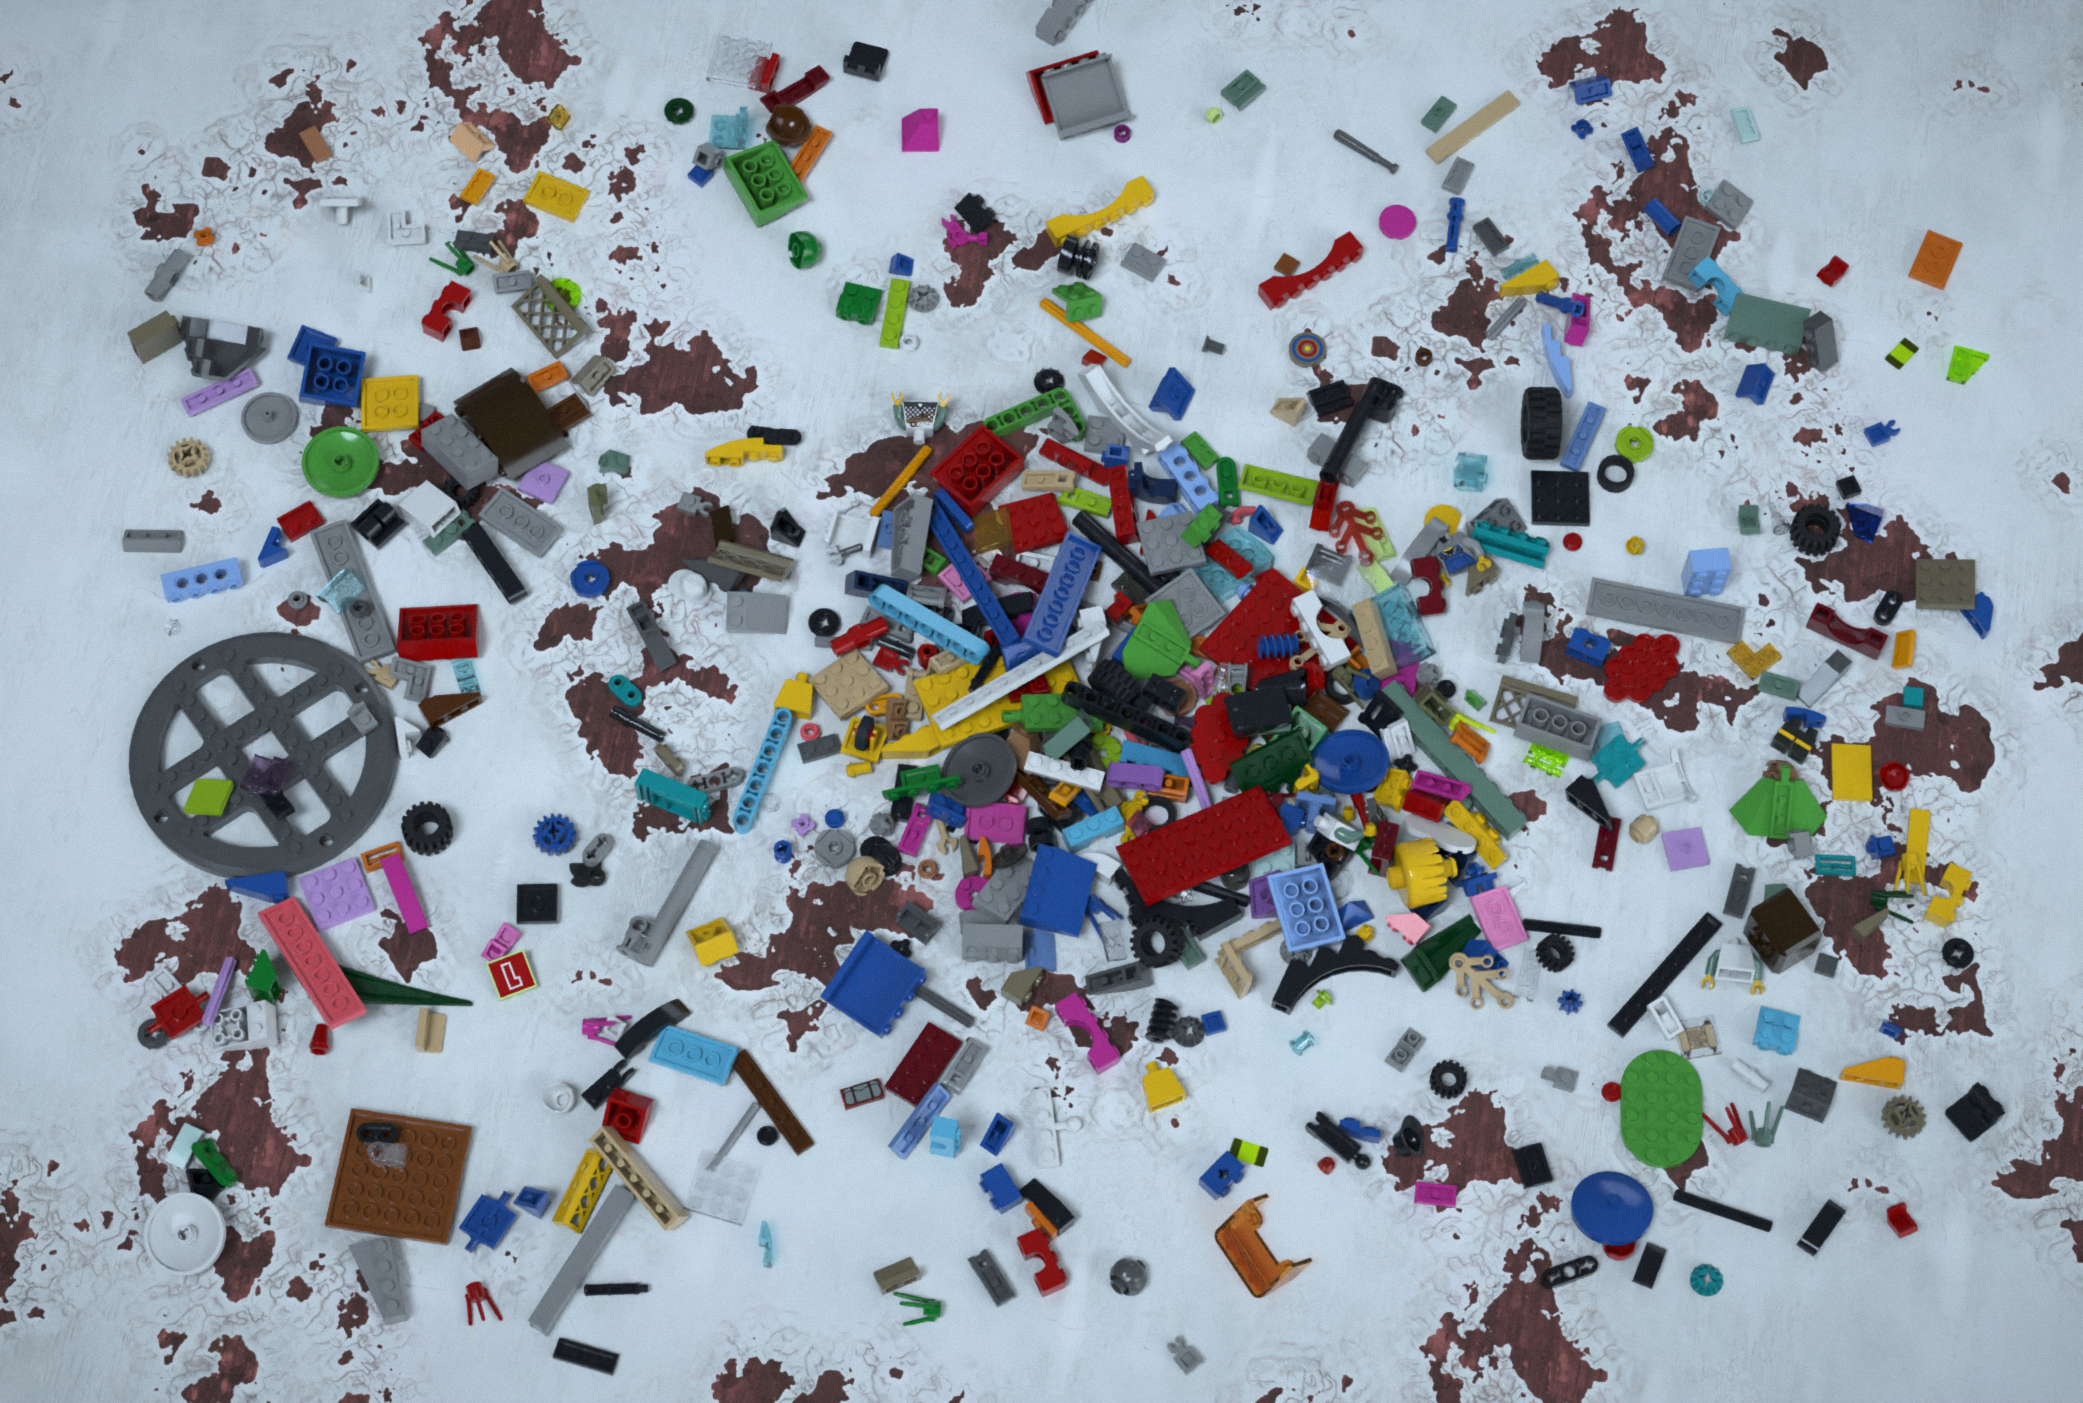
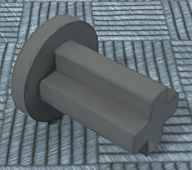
(1212, 346)

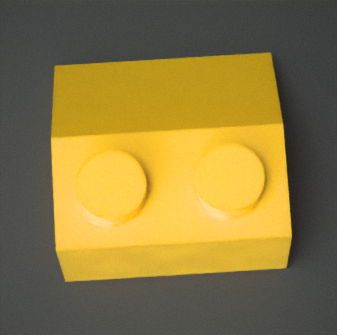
(712, 942)

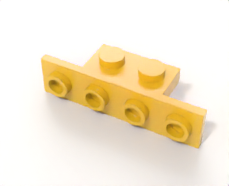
(1475, 824)

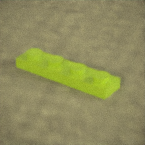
(894, 313)

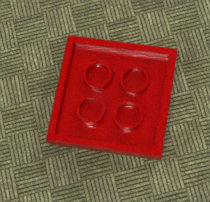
(1035, 523)

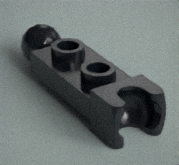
(1337, 1141)

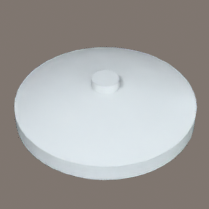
(184, 1234)

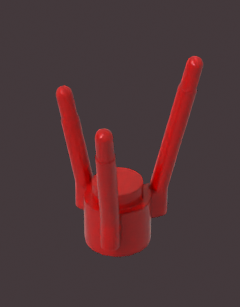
(1736, 1134)
(476, 1294)

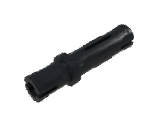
(632, 721)

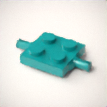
(1617, 761)

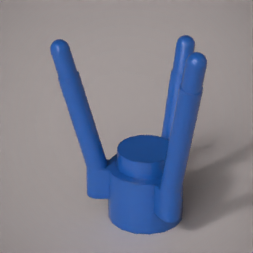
(1097, 905)

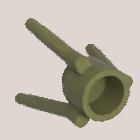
(1344, 677)

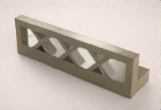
(1108, 795)

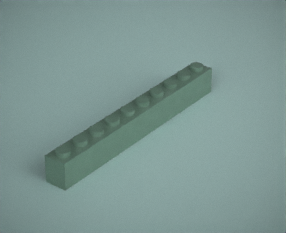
(1457, 765)

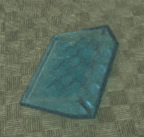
(1219, 581)
(1403, 626)

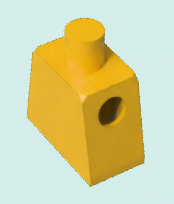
(796, 696)
(1161, 1087)

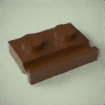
(568, 413)
(1326, 710)

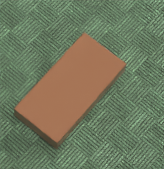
(315, 144)

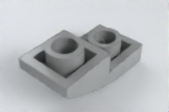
(1405, 1050)

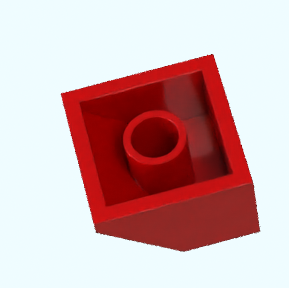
(628, 1114)

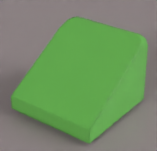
(1475, 699)

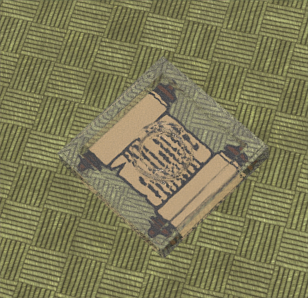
(1699, 1038)

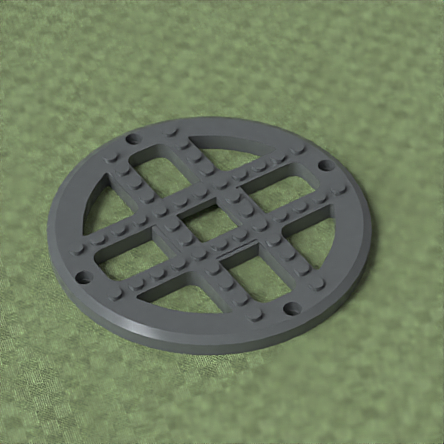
(230, 657)

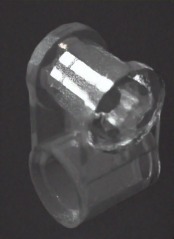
(391, 1154)

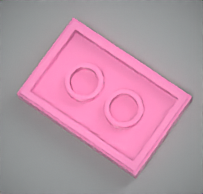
(1498, 918)

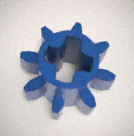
(1574, 1000)

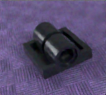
(378, 523)

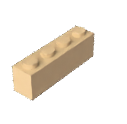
(1374, 639)

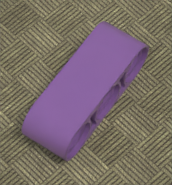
(1134, 776)

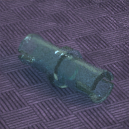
(1519, 266)

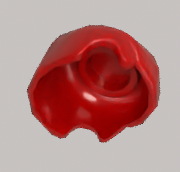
(1894, 776)
(1619, 1253)

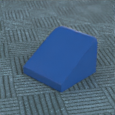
(901, 265)
(1890, 1029)

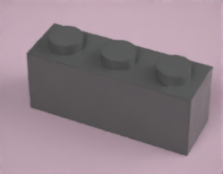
(1820, 341)

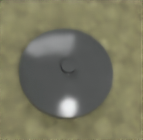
(985, 767)

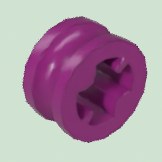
(1123, 138)

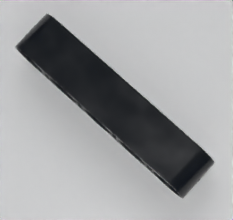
(494, 563)

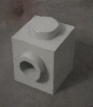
(707, 156)

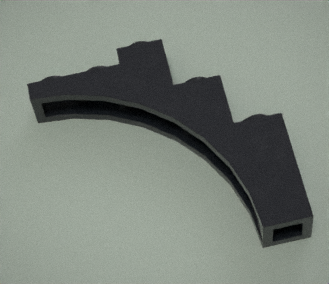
(1201, 919)
(1326, 963)

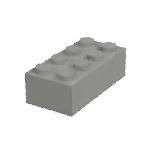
(459, 451)
(1557, 727)

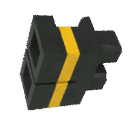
(1803, 740)

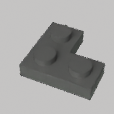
(1506, 634)

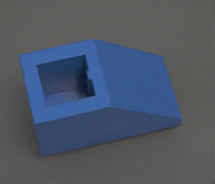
(1479, 948)

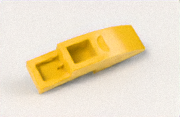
(736, 451)

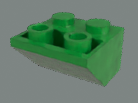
(263, 981)

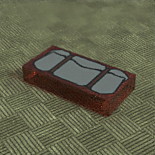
(862, 1094)

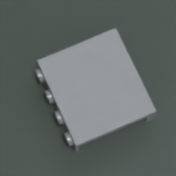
(1084, 96)

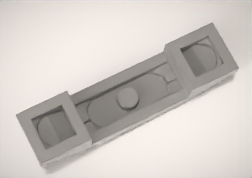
(1419, 548)

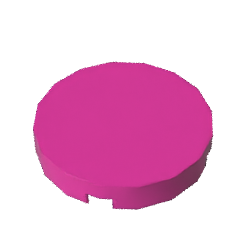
(1397, 222)

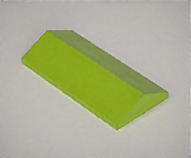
(1278, 484)

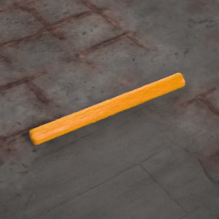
(1086, 333)

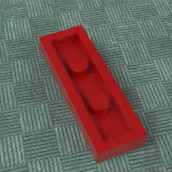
(1228, 559)

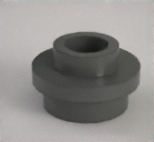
(357, 604)

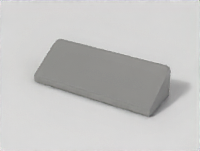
(152, 541)

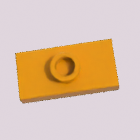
(477, 186)
(1903, 649)

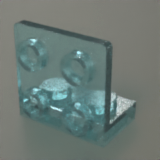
(729, 131)

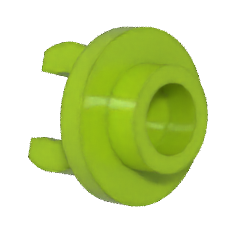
(1320, 1001)

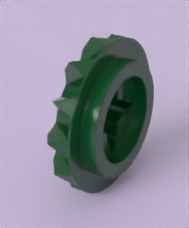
(676, 104)

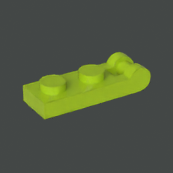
(1087, 501)

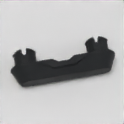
(775, 436)

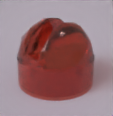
(1326, 1165)

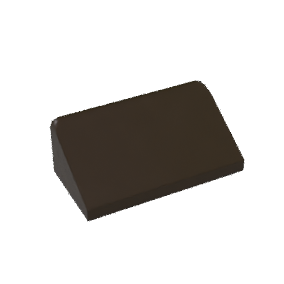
(722, 524)

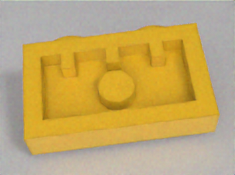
(1307, 782)
(1393, 789)

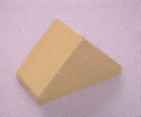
(1289, 410)

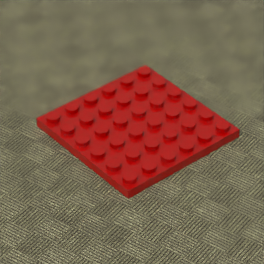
(1260, 613)

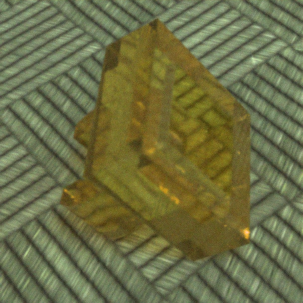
(558, 117)

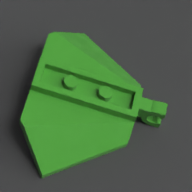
(1158, 643)
(1778, 807)

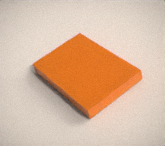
(1935, 260)

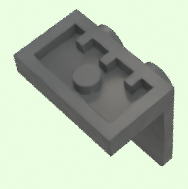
(1501, 513)
(1811, 1095)

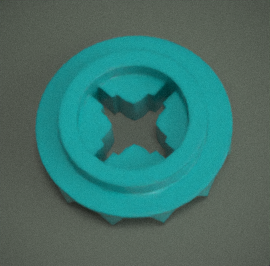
(1698, 1284)

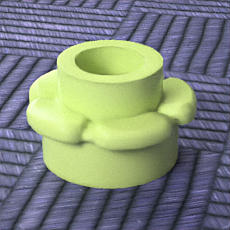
(1213, 115)

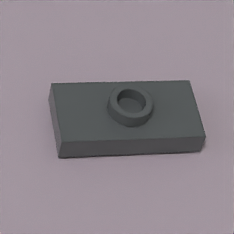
(1490, 236)

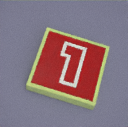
(511, 975)

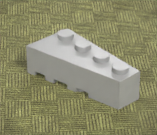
(1058, 19)
(909, 536)
(379, 1270)

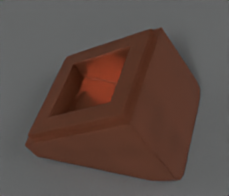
(469, 339)

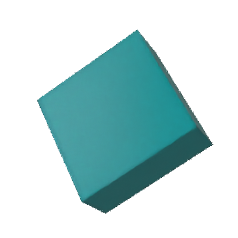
(1912, 697)

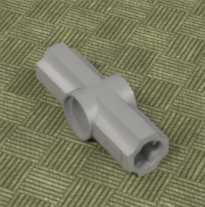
(166, 274)

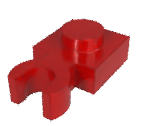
(888, 660)

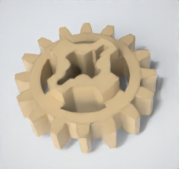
(188, 457)

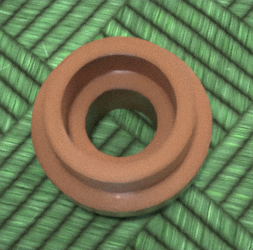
(927, 864)

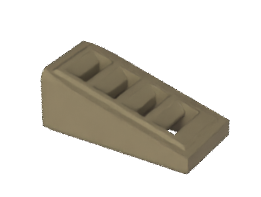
(969, 863)
(1866, 927)

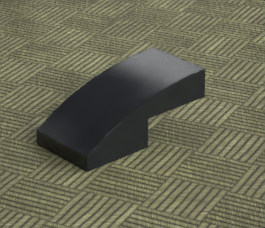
(278, 805)
(1649, 1265)

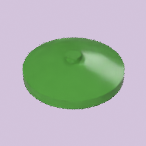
(340, 462)

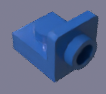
(1880, 847)

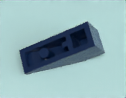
(863, 583)

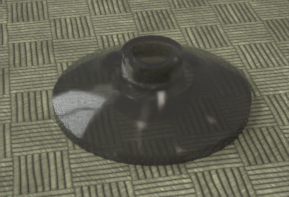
(1009, 855)

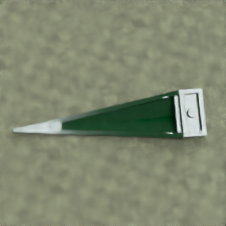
(380, 991)

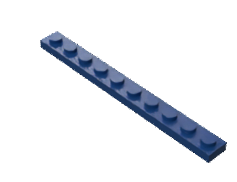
(972, 576)

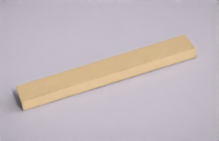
(1472, 127)

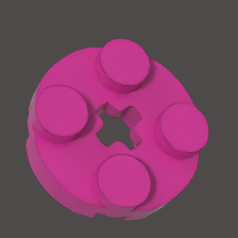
(967, 887)

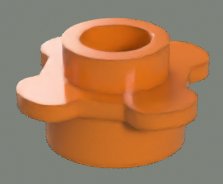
(206, 240)

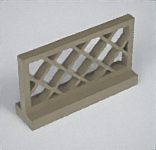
(559, 303)
(752, 561)
(1522, 688)

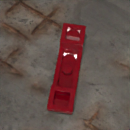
(798, 91)

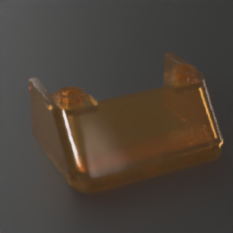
(1250, 1254)

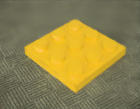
(390, 403)

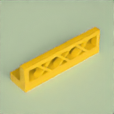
(576, 1190)

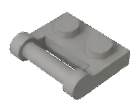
(927, 594)

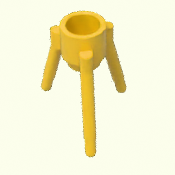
(1908, 864)

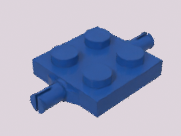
(487, 1222)

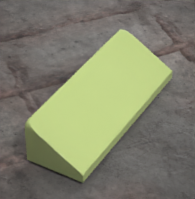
(1382, 548)

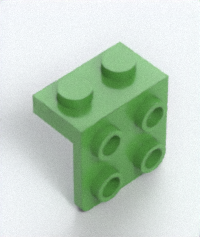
(1080, 301)

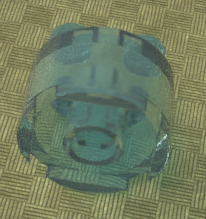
(1470, 472)

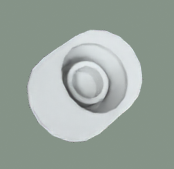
(690, 586)

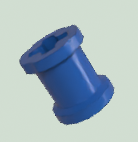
(786, 847)

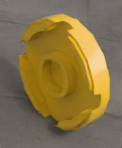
(1446, 514)

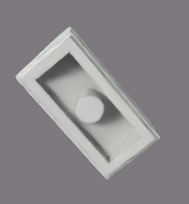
(1037, 560)

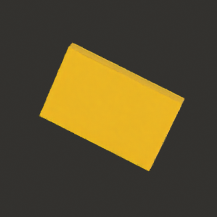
(556, 196)
(1851, 772)

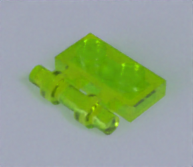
(1552, 756)

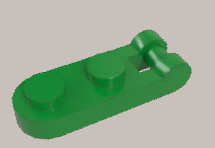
(1227, 482)
(214, 1162)

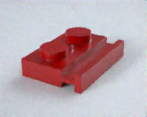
(300, 521)

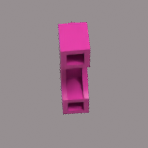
(1073, 1012)

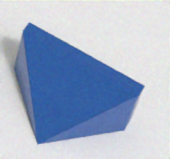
(1354, 914)

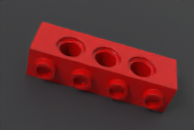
(1123, 505)

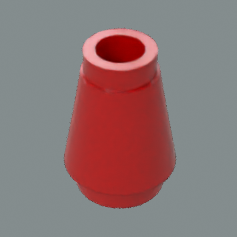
(320, 1041)

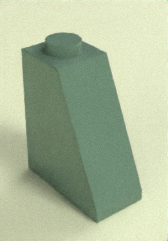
(1068, 734)

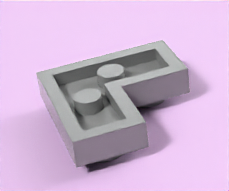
(414, 673)

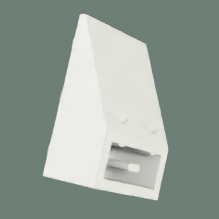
(1087, 617)
(245, 1027)

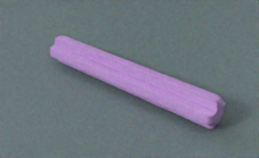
(1196, 778)
(219, 991)

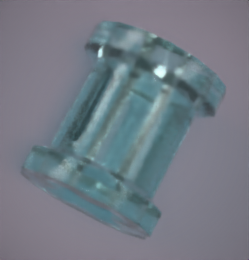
(1302, 1042)

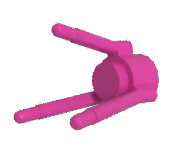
(592, 1026)

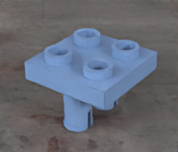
(1314, 806)

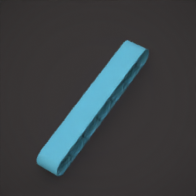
(929, 624)
(762, 779)

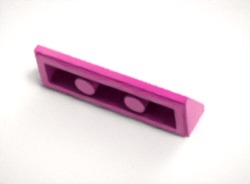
(1440, 786)

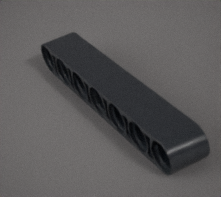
(1135, 716)

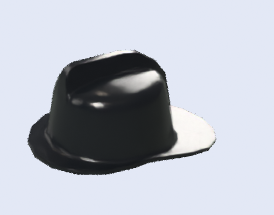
(884, 852)
(1409, 1138)

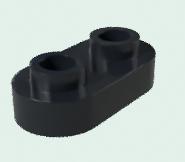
(1887, 609)
(377, 1132)

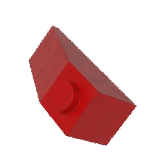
(1323, 506)

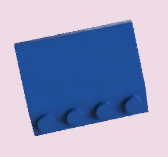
(1057, 891)

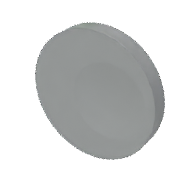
(269, 418)

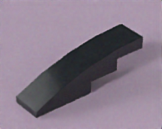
(1012, 604)

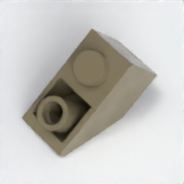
(1478, 579)
(1020, 985)

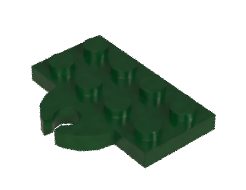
(1273, 763)

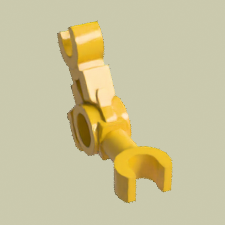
(1127, 809)

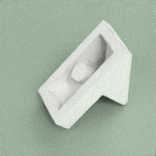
(405, 733)
(1664, 1017)

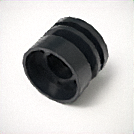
(1078, 257)

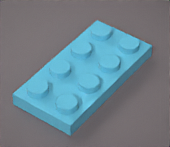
(693, 1055)

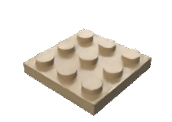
(848, 684)

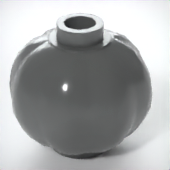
(1128, 1276)

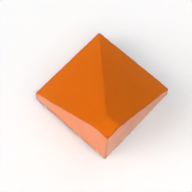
(1038, 1017)

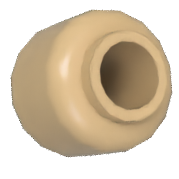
(1643, 829)

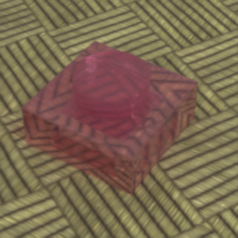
(1139, 823)

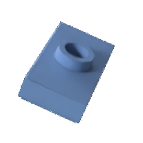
(885, 531)

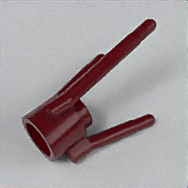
(1276, 800)

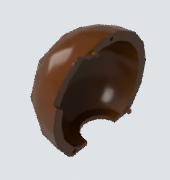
(788, 125)

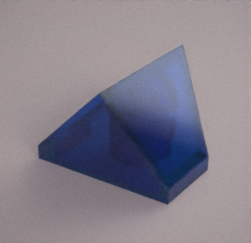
(1864, 520)

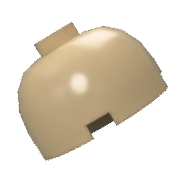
(864, 874)

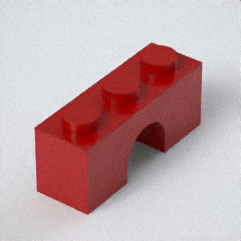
(452, 298)
(1035, 1245)

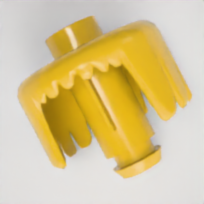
(1419, 872)

